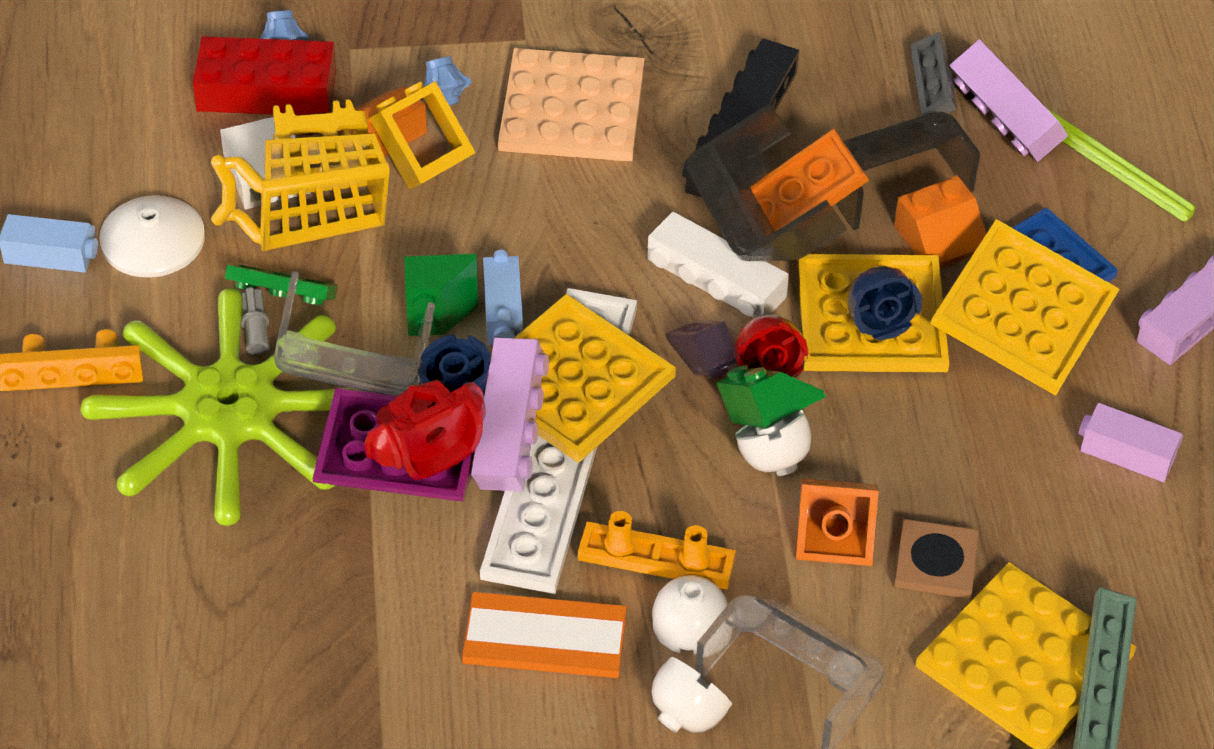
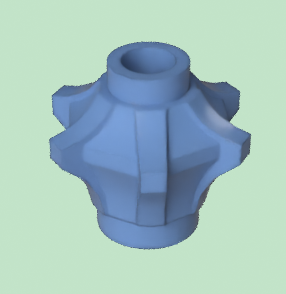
(283, 26)
(447, 77)

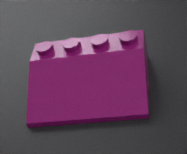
(344, 459)

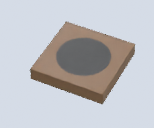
(936, 559)

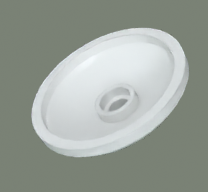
(152, 236)

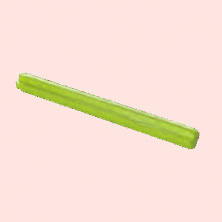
(1126, 171)

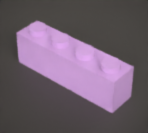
(1008, 100)
(1181, 317)
(511, 406)

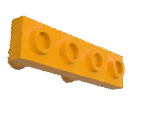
(71, 367)
(655, 554)

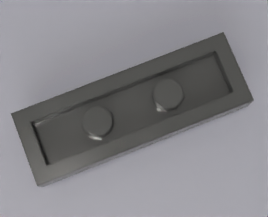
(933, 75)

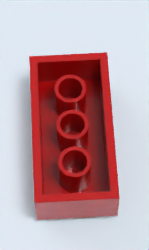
(263, 73)

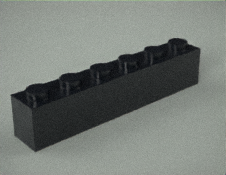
(762, 82)

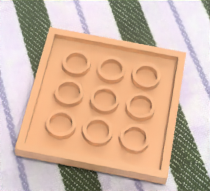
(572, 104)

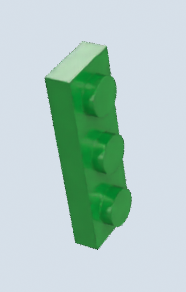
(312, 290)

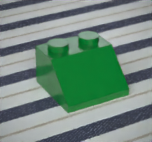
(440, 280)
(764, 396)

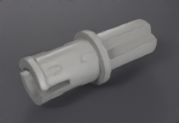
(255, 322)

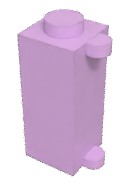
(1130, 441)

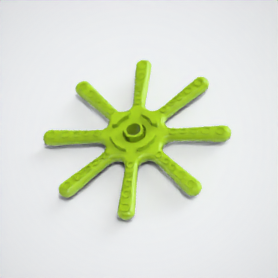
(218, 405)

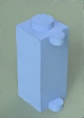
(48, 243)
(502, 296)

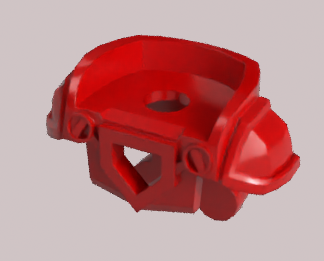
(427, 435)

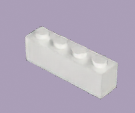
(712, 266)

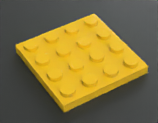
(1025, 307)
(835, 339)
(592, 377)
(1015, 657)

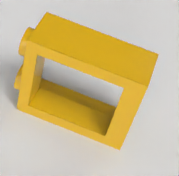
(398, 147)

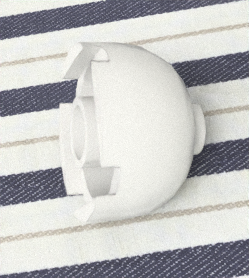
(776, 446)
(686, 611)
(687, 699)

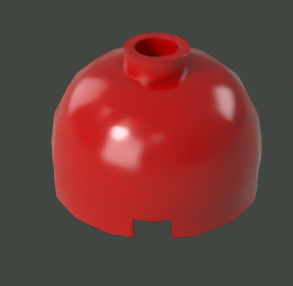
(771, 344)

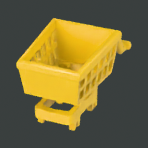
(345, 163)

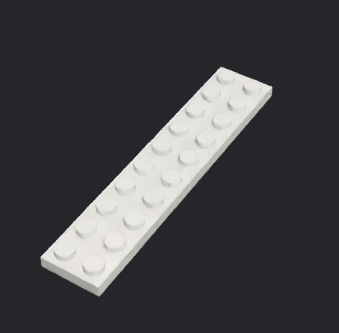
(538, 524)

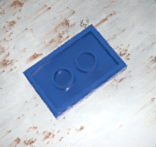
(1059, 237)

